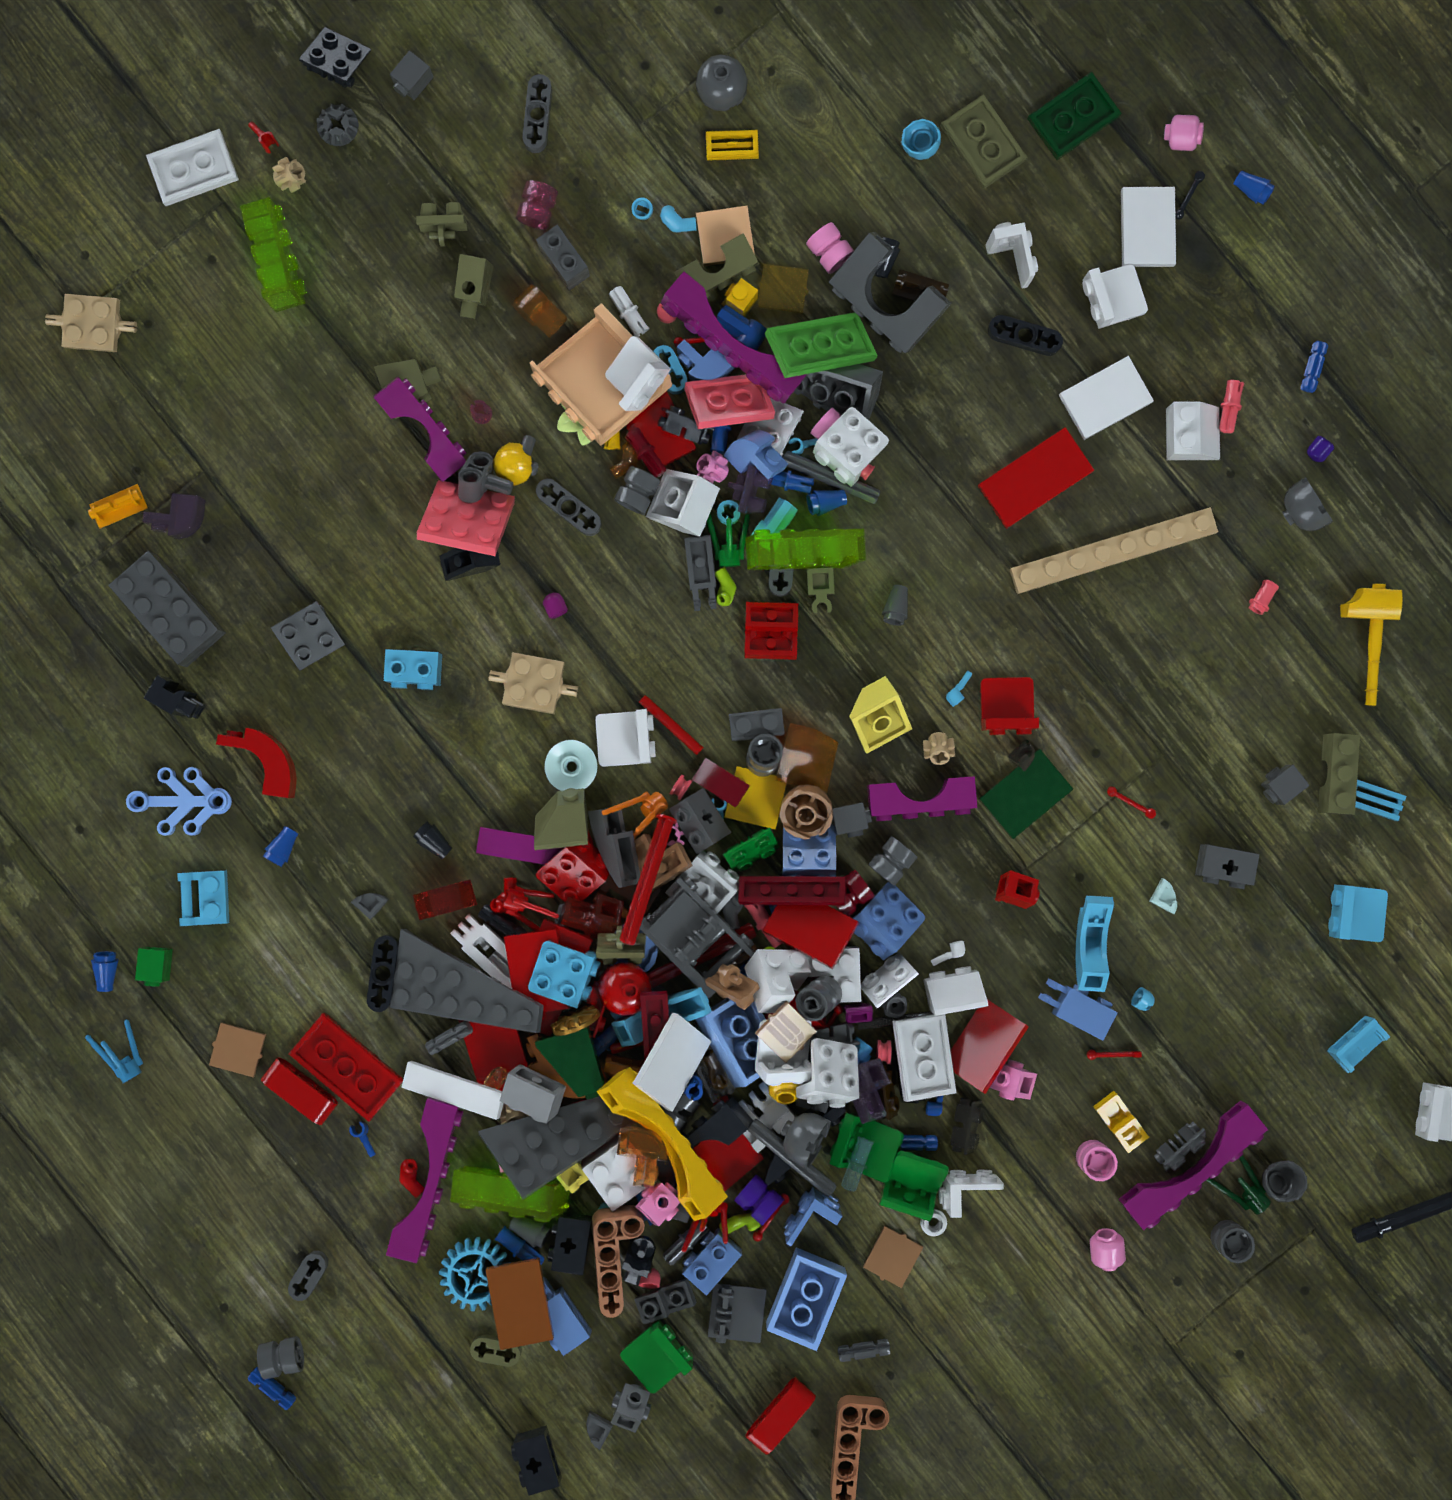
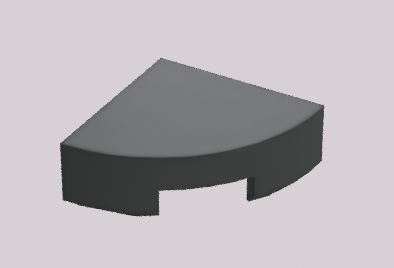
(370, 903)
(598, 1429)

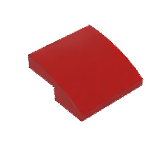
(771, 630)

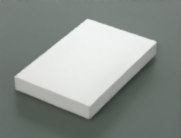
(192, 167)
(1148, 226)
(1106, 398)
(924, 1057)
(672, 1062)

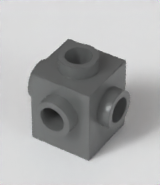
(630, 1407)

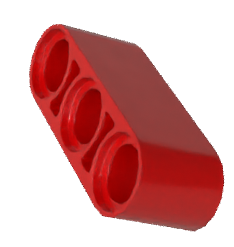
(299, 1091)
(780, 1416)

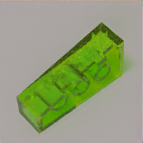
(272, 254)
(805, 549)
(496, 1193)

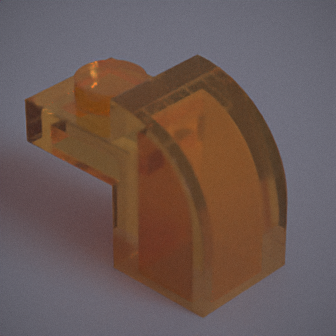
(538, 310)
(646, 1148)

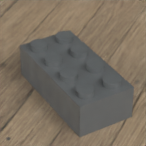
(167, 609)

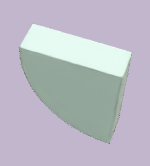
(1165, 896)

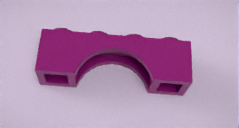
(399, 401)
(956, 795)

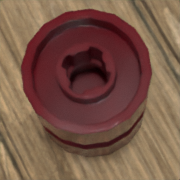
(856, 893)

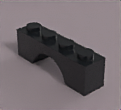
(723, 1124)

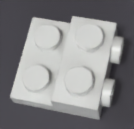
(714, 882)

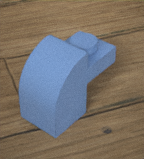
(709, 367)
(756, 451)

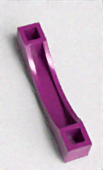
(689, 303)
(1235, 1132)
(409, 1235)

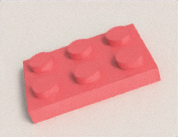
(728, 401)

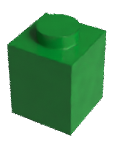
(153, 965)

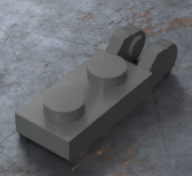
(700, 568)

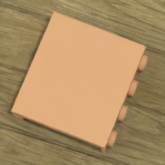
(578, 377)

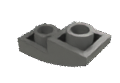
(665, 1300)

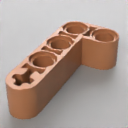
(611, 1261)
(850, 1450)

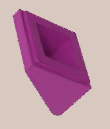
(858, 1012)

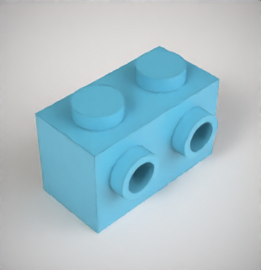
(412, 667)

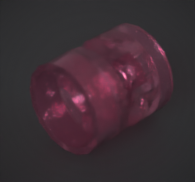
(537, 204)

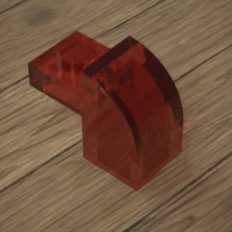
(444, 899)
(594, 918)

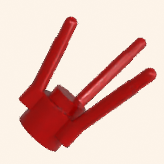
(516, 901)
(722, 1208)

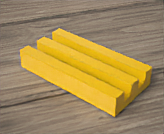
(731, 155)

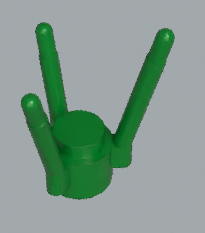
(729, 555)

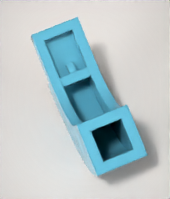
(1091, 943)

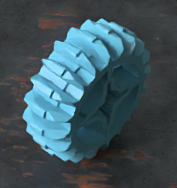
(466, 1269)

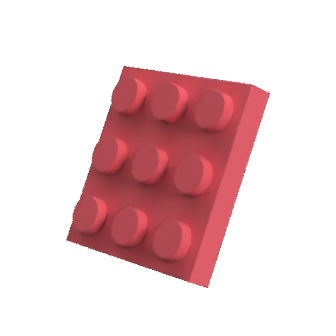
(463, 524)

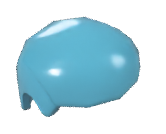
(921, 139)

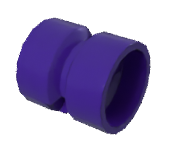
(759, 1200)

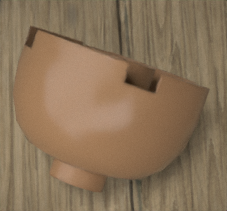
(806, 811)

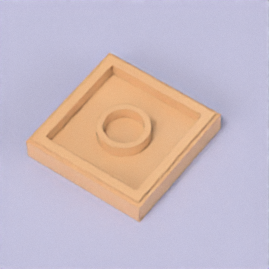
(718, 228)

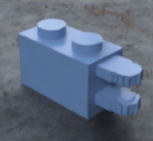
(1080, 1010)
(567, 1322)

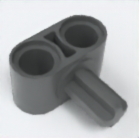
(477, 477)

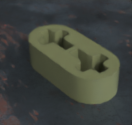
(490, 1356)

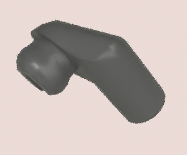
(528, 444)

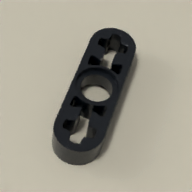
(1008, 324)
(386, 993)

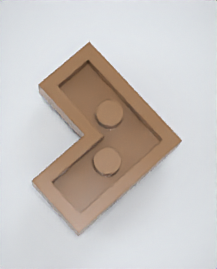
(673, 862)

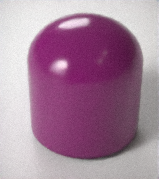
(554, 605)

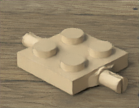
(91, 323)
(533, 683)

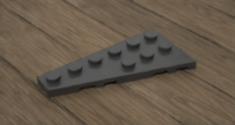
(450, 988)
(539, 1152)

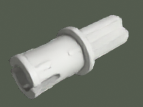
(628, 311)

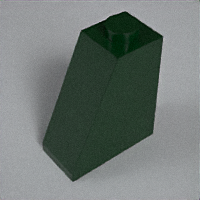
(574, 1060)

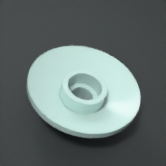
(557, 762)

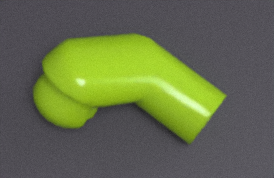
(727, 587)
(741, 1220)

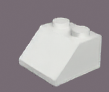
(1192, 431)
(683, 502)
(955, 991)

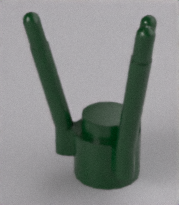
(1253, 1196)

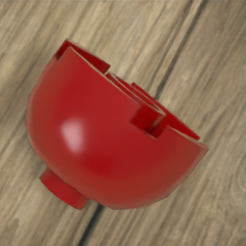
(621, 988)

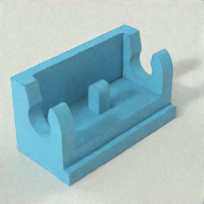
(1357, 1043)

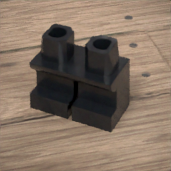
(180, 703)

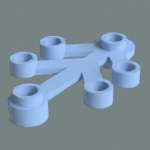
(184, 801)

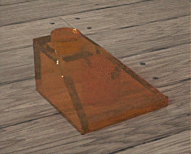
(807, 757)

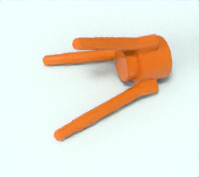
(650, 807)

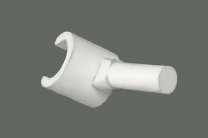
(957, 950)

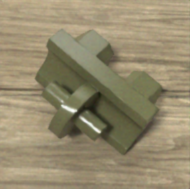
(441, 226)
(611, 948)

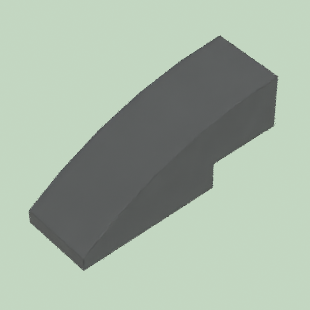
(615, 846)

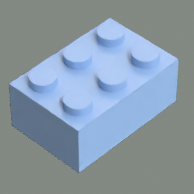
(733, 1039)
(806, 1299)

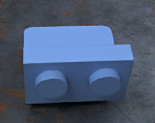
(810, 856)
(888, 921)
(810, 1202)

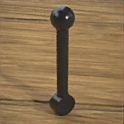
(1198, 178)

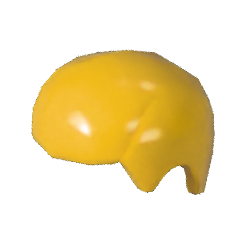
(513, 463)

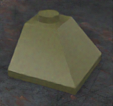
(562, 821)

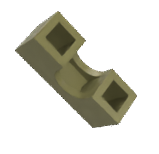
(739, 261)
(1342, 759)

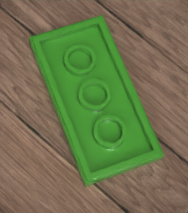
(820, 344)

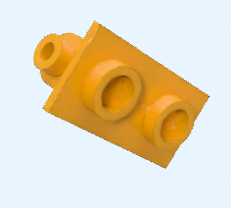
(117, 506)

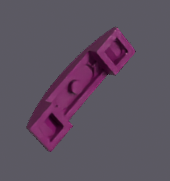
(512, 846)

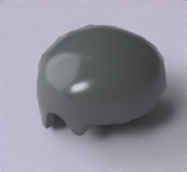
(1284, 1181)

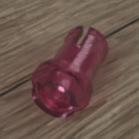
(479, 417)

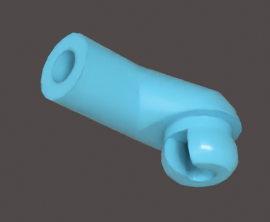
(675, 222)

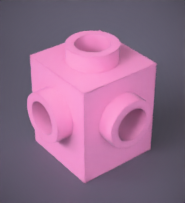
(1014, 1081)
(649, 1203)

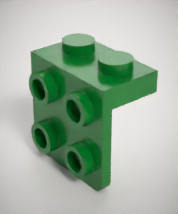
(882, 1153)
(913, 1185)
(657, 1356)

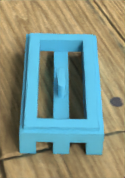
(1397, 806)

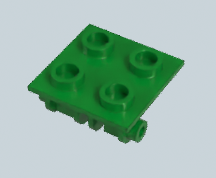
(744, 855)

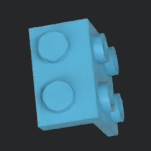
(1358, 913)
(564, 974)

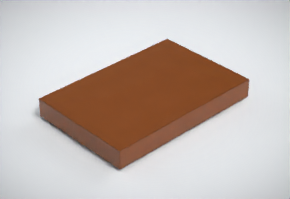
(519, 1303)

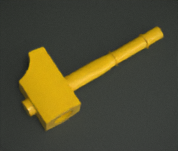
(1377, 605)

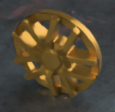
(575, 1020)

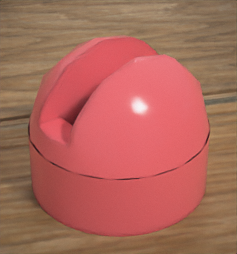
(663, 316)
(651, 1281)

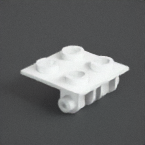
(780, 427)
(888, 979)

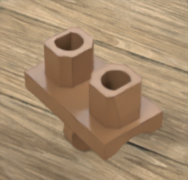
(732, 984)

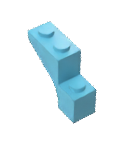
(688, 1004)

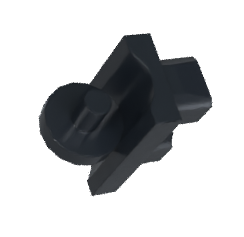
(638, 1259)

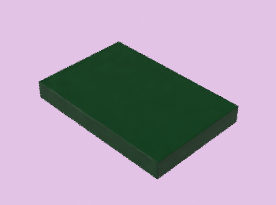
(1074, 116)
(1025, 795)

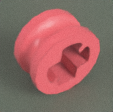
(680, 787)
(883, 1051)

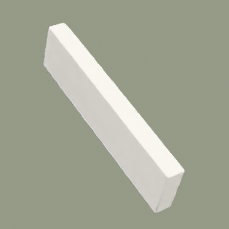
(453, 1090)

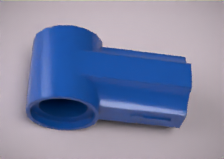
(745, 331)

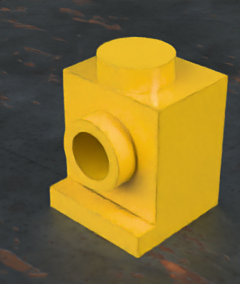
(741, 297)

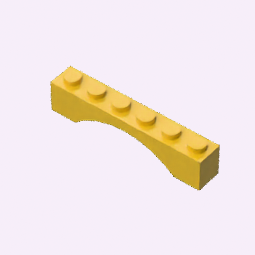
(696, 1186)

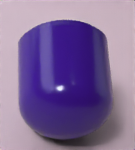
(1320, 449)

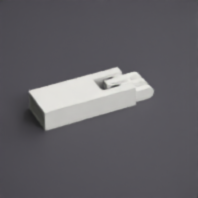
(497, 963)

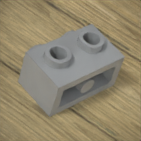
(532, 1094)

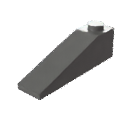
(843, 388)

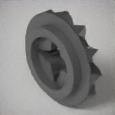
(337, 136)

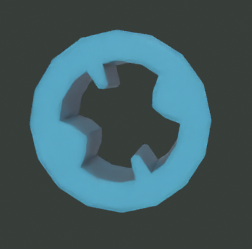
(720, 510)

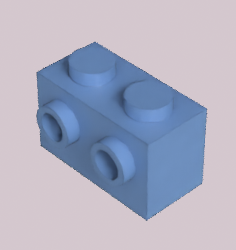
(711, 1261)

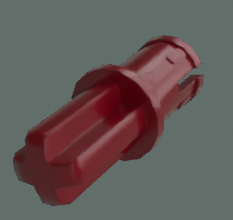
(645, 452)

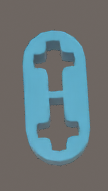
(675, 367)

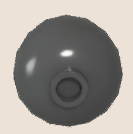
(721, 82)
(1305, 507)
(804, 1138)

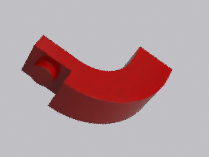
(276, 760)

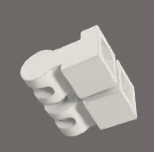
(774, 1114)

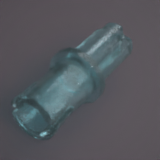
(857, 1163)

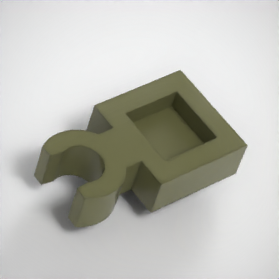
(820, 584)

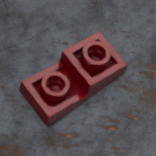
(720, 782)

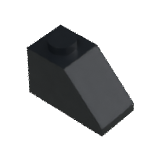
(463, 563)

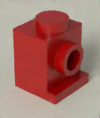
(1013, 881)

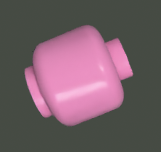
(1184, 132)
(1107, 1249)

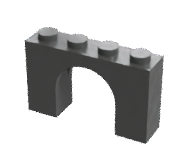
(854, 284)

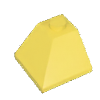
(879, 715)

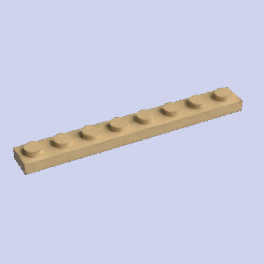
(1113, 550)

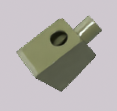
(472, 272)
(413, 373)

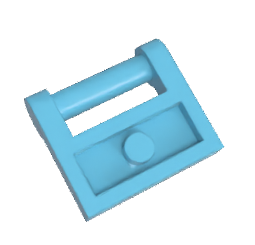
(212, 898)

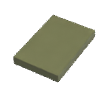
(983, 141)

